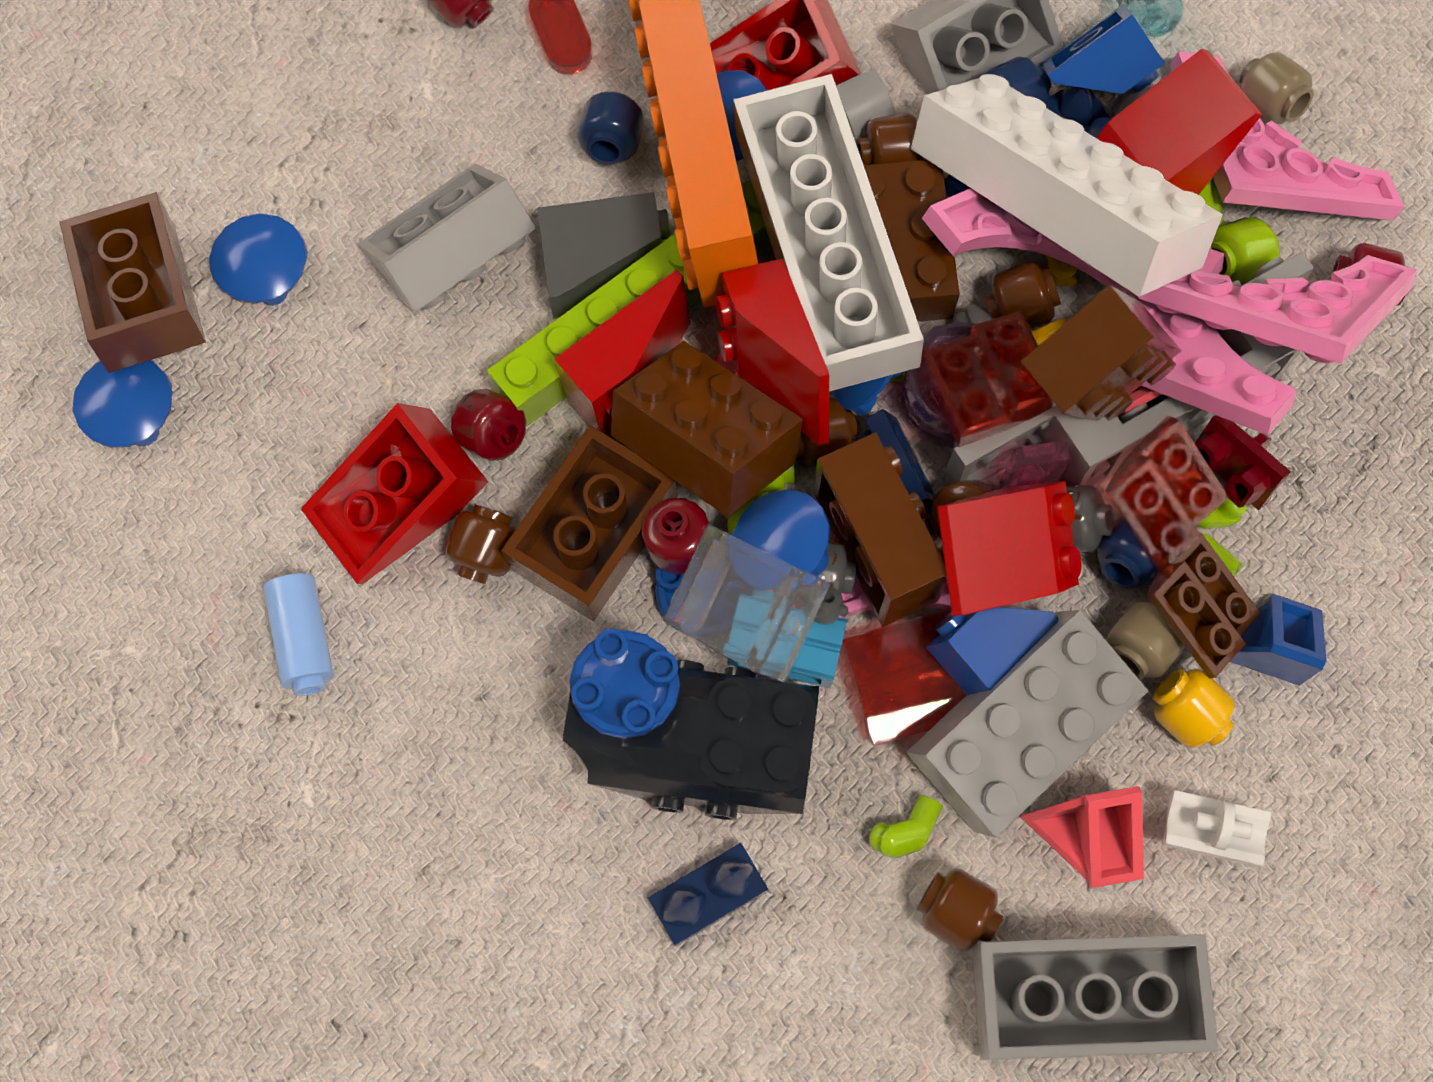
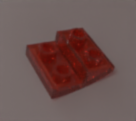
(983, 380)
(1165, 492)
(899, 679)

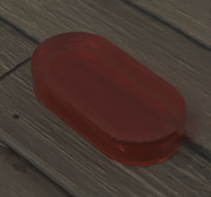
(561, 34)

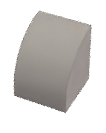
(863, 100)

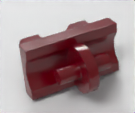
(1242, 462)

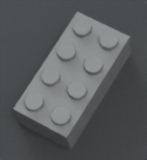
(1026, 731)
(1094, 997)

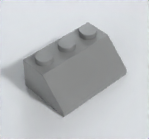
(965, 38)
(448, 236)

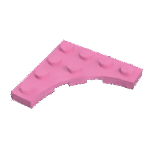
(1277, 174)
(974, 222)
(1317, 319)
(1214, 375)

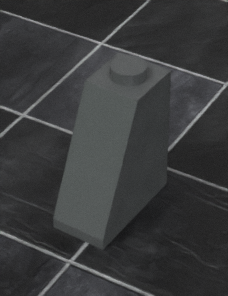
(595, 242)

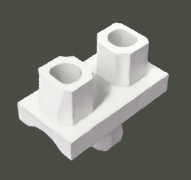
(1216, 828)

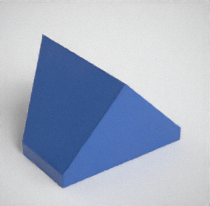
(1284, 641)

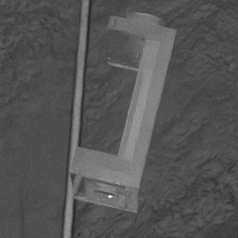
(746, 603)

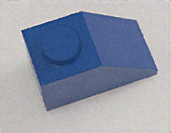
(987, 644)

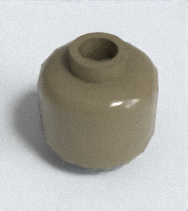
(1277, 87)
(1145, 641)

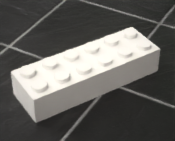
(1066, 183)
(828, 229)

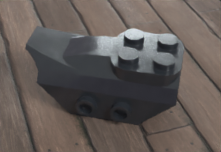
(723, 747)

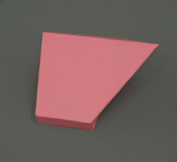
(1096, 834)

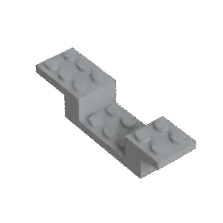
(1103, 445)

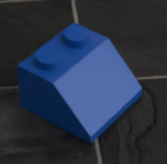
(1107, 57)

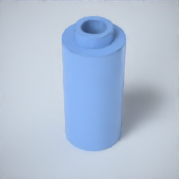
(298, 633)

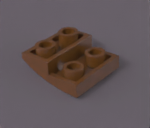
(1204, 606)

